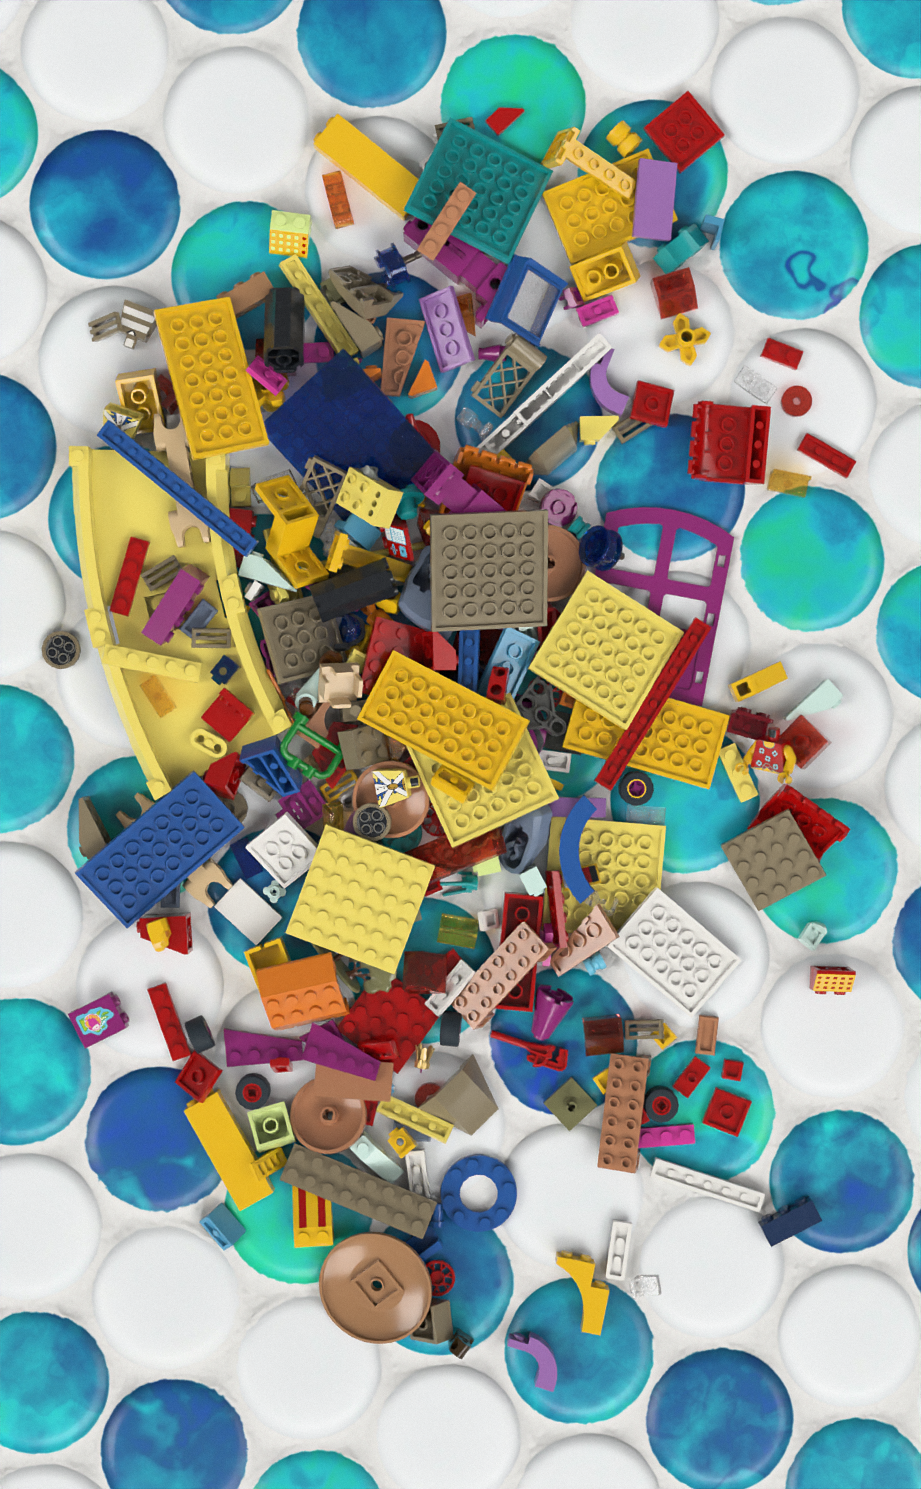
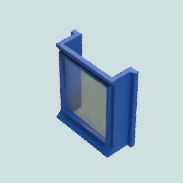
(526, 298)

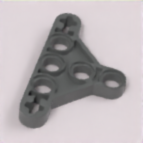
(540, 702)

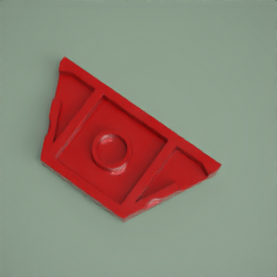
(324, 756)

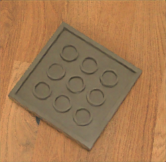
(297, 638)
(773, 859)

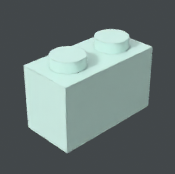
(533, 880)

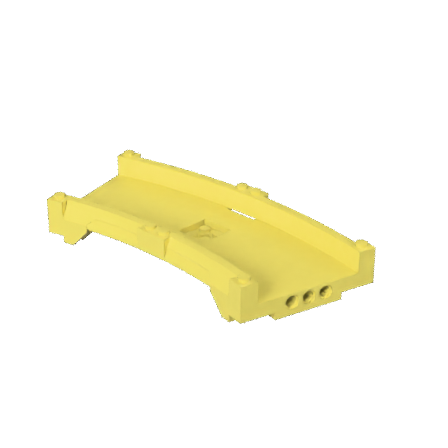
(119, 503)

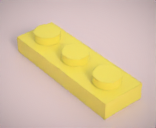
(741, 783)

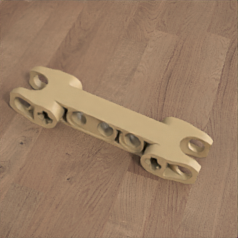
(176, 445)
(200, 879)

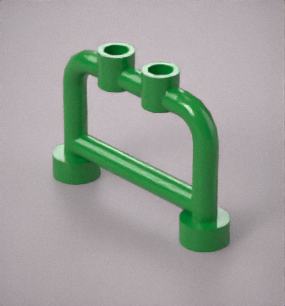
(294, 762)

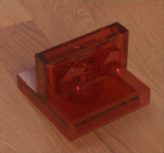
(170, 402)

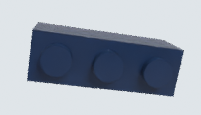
(789, 1220)

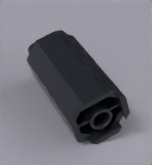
(284, 329)
(353, 590)

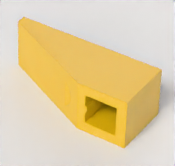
(757, 682)

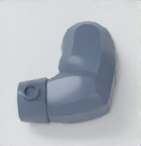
(416, 594)
(525, 839)

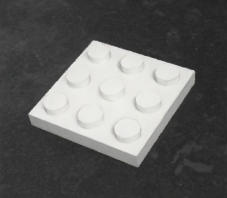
(284, 849)

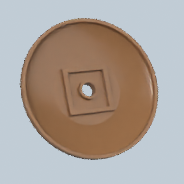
(368, 1311)

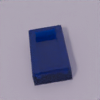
(248, 863)

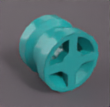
(579, 527)

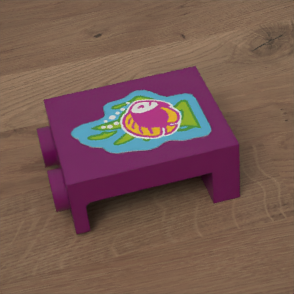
(99, 1019)

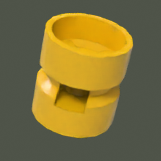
(623, 139)

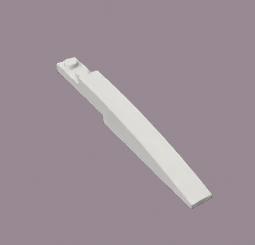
(546, 395)

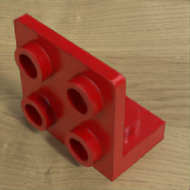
(227, 715)

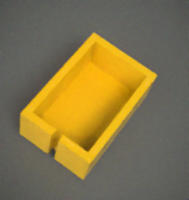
(272, 953)

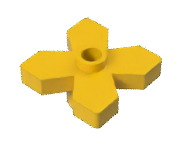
(682, 329)
(267, 399)

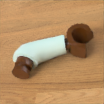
(307, 695)

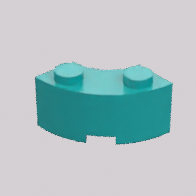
(684, 246)

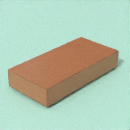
(706, 1035)

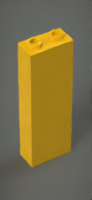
(366, 164)
(227, 1148)

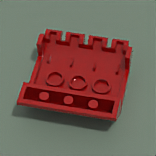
(729, 443)
(815, 823)

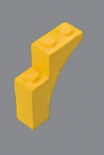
(593, 1293)

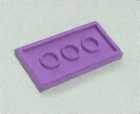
(654, 199)
(447, 329)

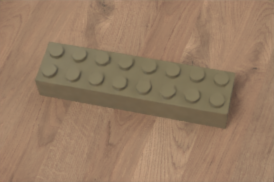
(358, 1191)

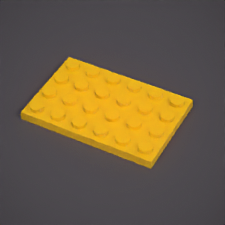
(592, 215)

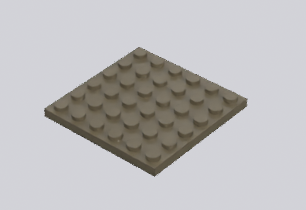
(488, 570)

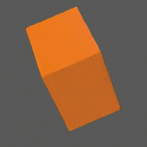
(424, 382)

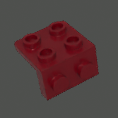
(747, 724)

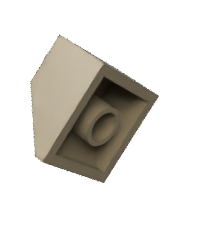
(437, 1323)

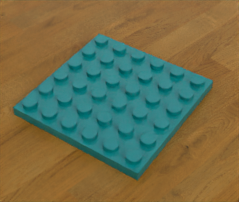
(504, 185)

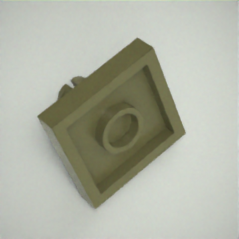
(570, 1103)

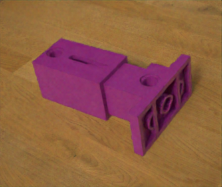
(461, 264)
(445, 484)

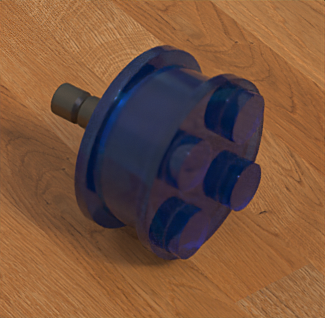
(394, 265)

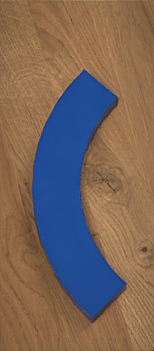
(569, 849)

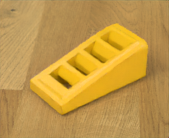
(269, 1163)

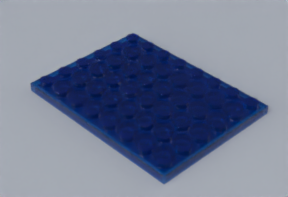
(348, 424)

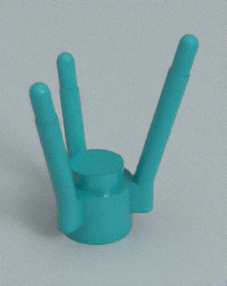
(469, 883)

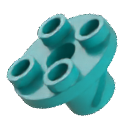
(409, 502)

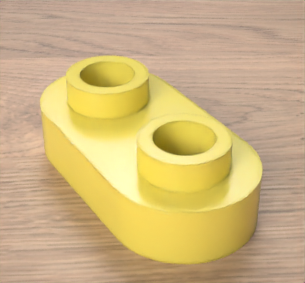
(209, 743)

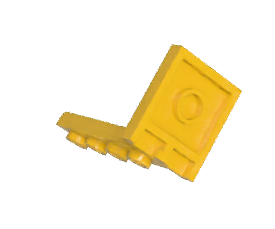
(567, 147)
(342, 552)

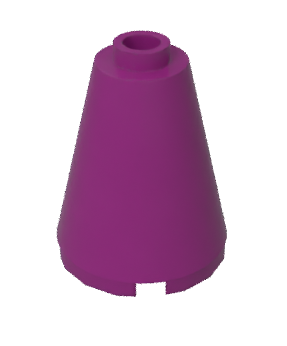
(549, 1010)

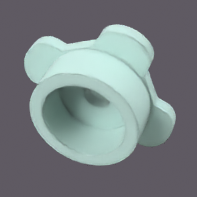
(274, 896)

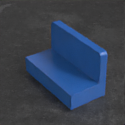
(428, 1245)

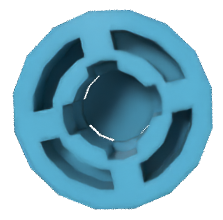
(594, 962)

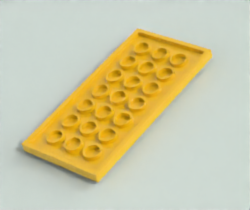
(210, 378)
(443, 720)
(678, 745)

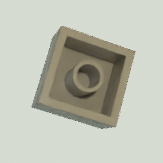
(362, 747)

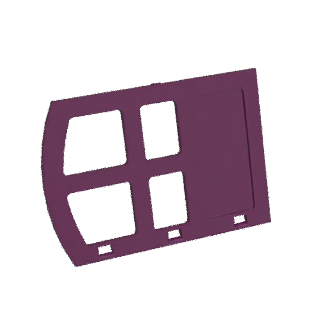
(660, 585)

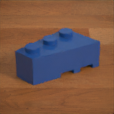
(267, 761)

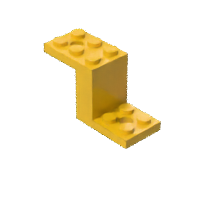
(291, 531)

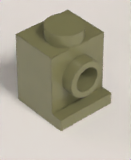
(332, 293)

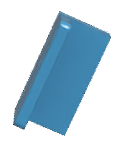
(713, 226)
(359, 531)
(222, 1226)

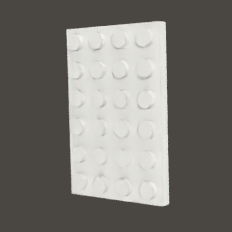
(674, 952)

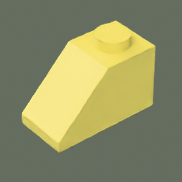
(594, 428)

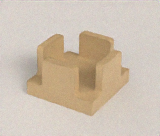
(339, 684)

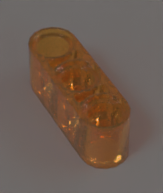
(338, 199)

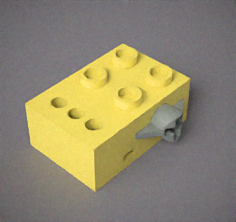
(369, 496)

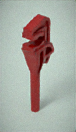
(539, 1052)

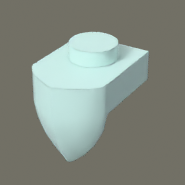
(812, 934)

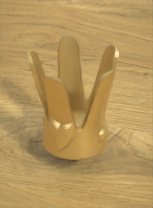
(423, 1057)

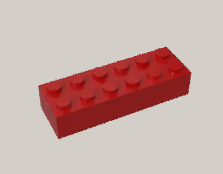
(519, 909)

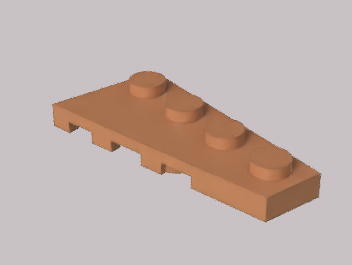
(399, 349)

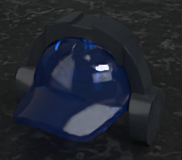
(352, 632)

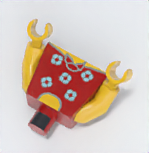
(770, 755)

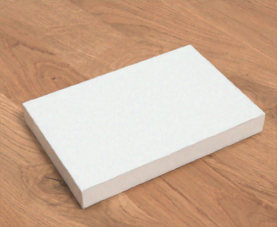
(248, 911)

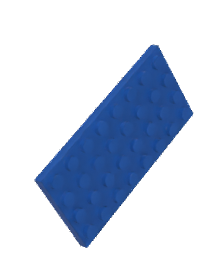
(159, 849)

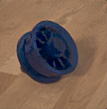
(601, 548)

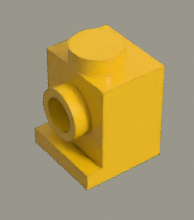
(409, 1142)

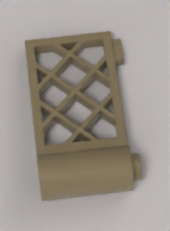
(521, 352)
(322, 520)

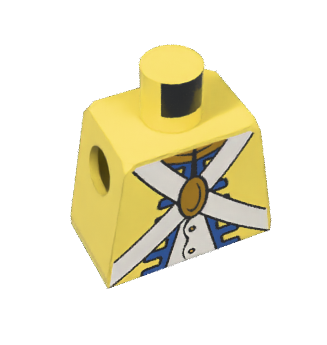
(124, 418)
(393, 785)

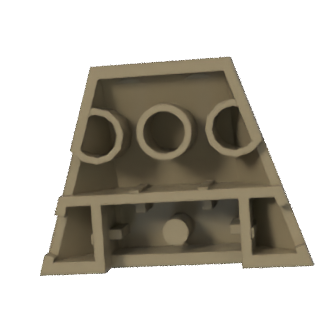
(361, 293)
(555, 450)
(463, 1099)

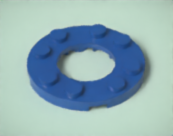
(478, 1165)

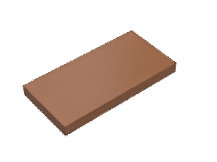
(343, 1085)

